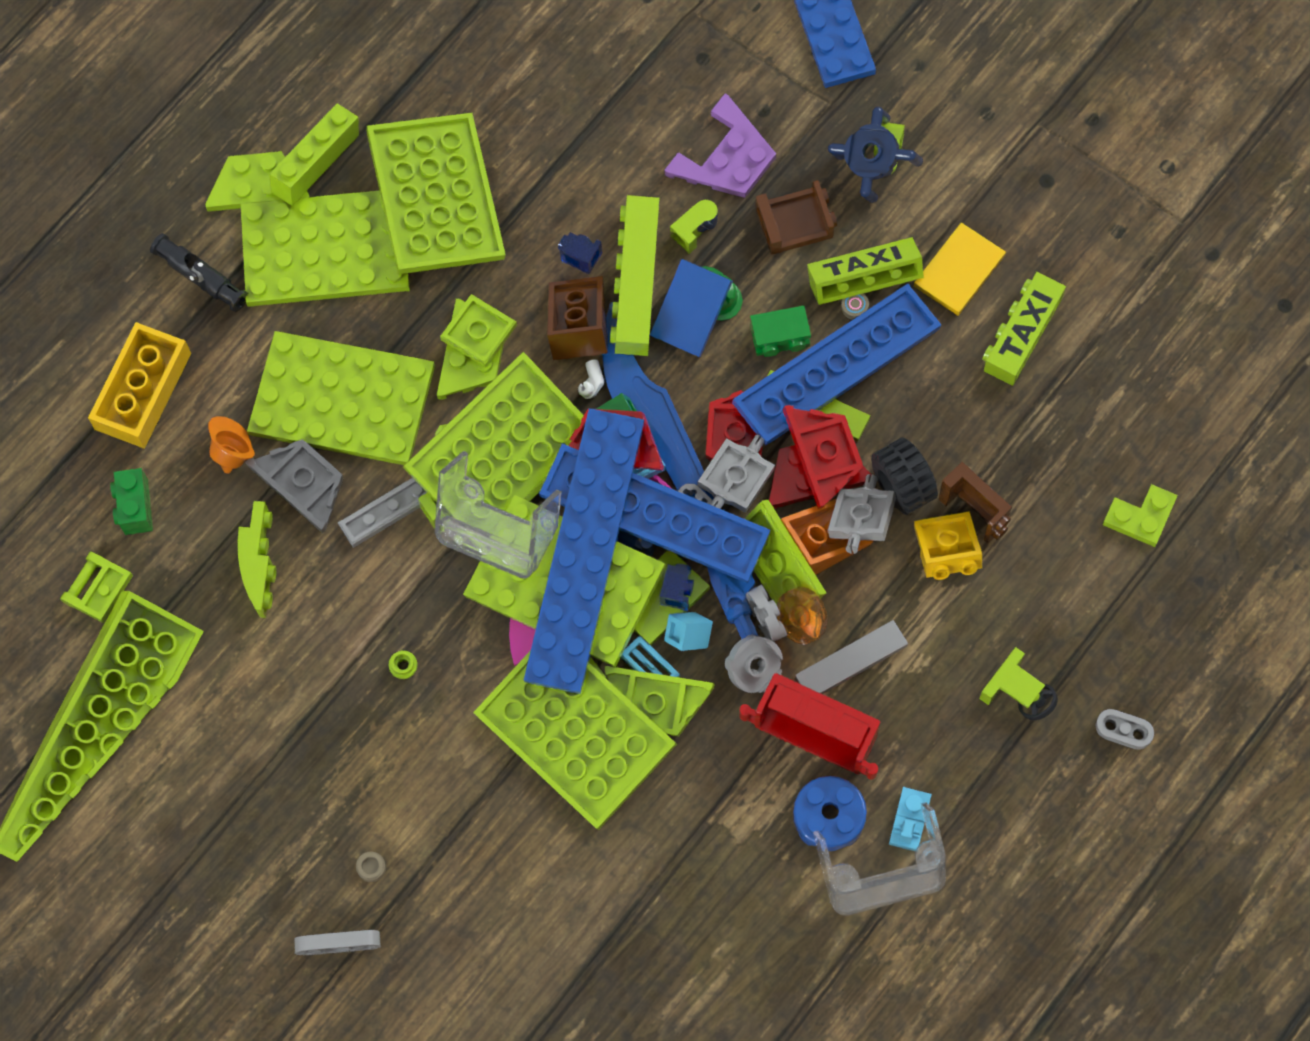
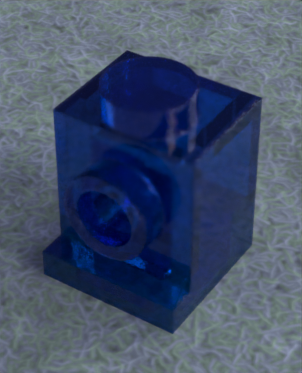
(580, 252)
(676, 587)

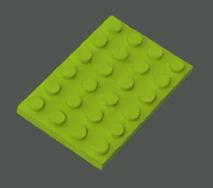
(435, 193)
(318, 249)
(341, 398)
(508, 433)
(626, 595)
(584, 744)

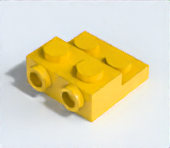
(948, 545)

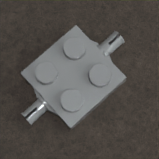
(736, 474)
(862, 514)

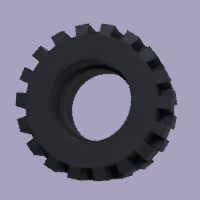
(904, 470)

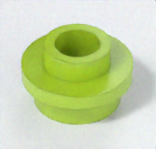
(403, 656)

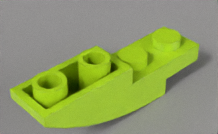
(255, 568)

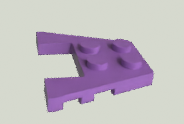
(735, 162)

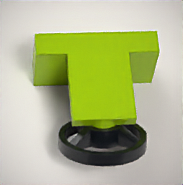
(1021, 687)

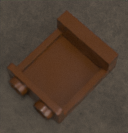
(796, 218)
(979, 497)

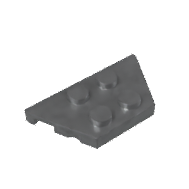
(301, 479)

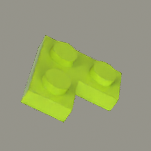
(1144, 522)

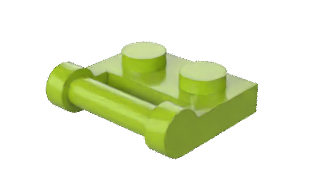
(103, 591)

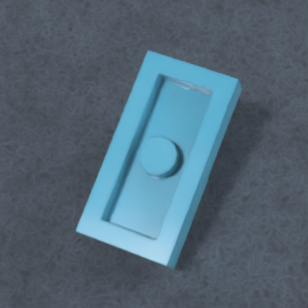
(909, 819)

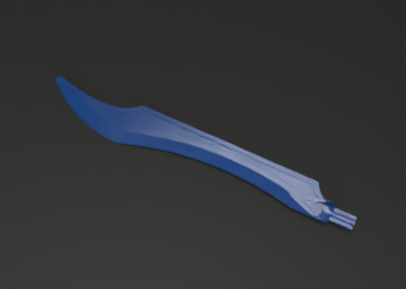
(679, 457)

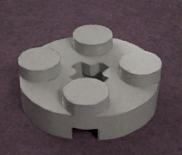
(766, 613)
(740, 659)

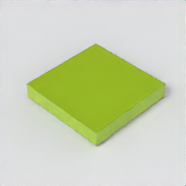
(478, 330)

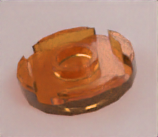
(809, 617)

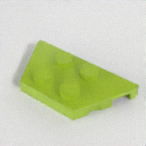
(245, 181)
(462, 372)
(662, 698)

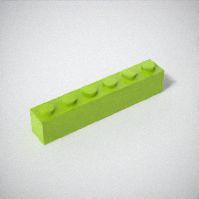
(637, 275)

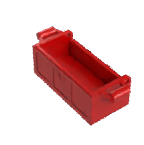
(816, 724)

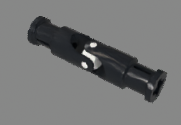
(201, 273)

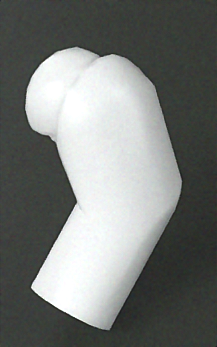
(594, 382)

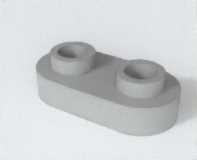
(1124, 728)

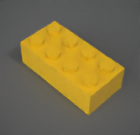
(140, 385)

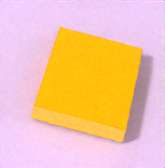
(959, 269)

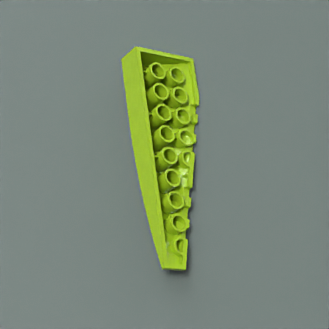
(117, 685)

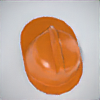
(229, 443)

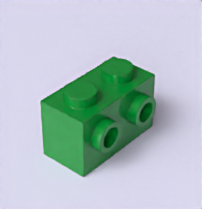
(132, 501)

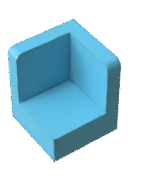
(688, 631)

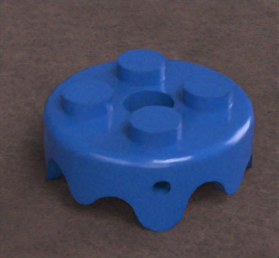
(834, 791)

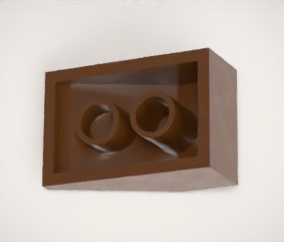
(577, 318)

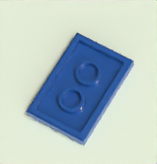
(691, 308)

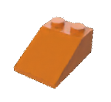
(811, 536)

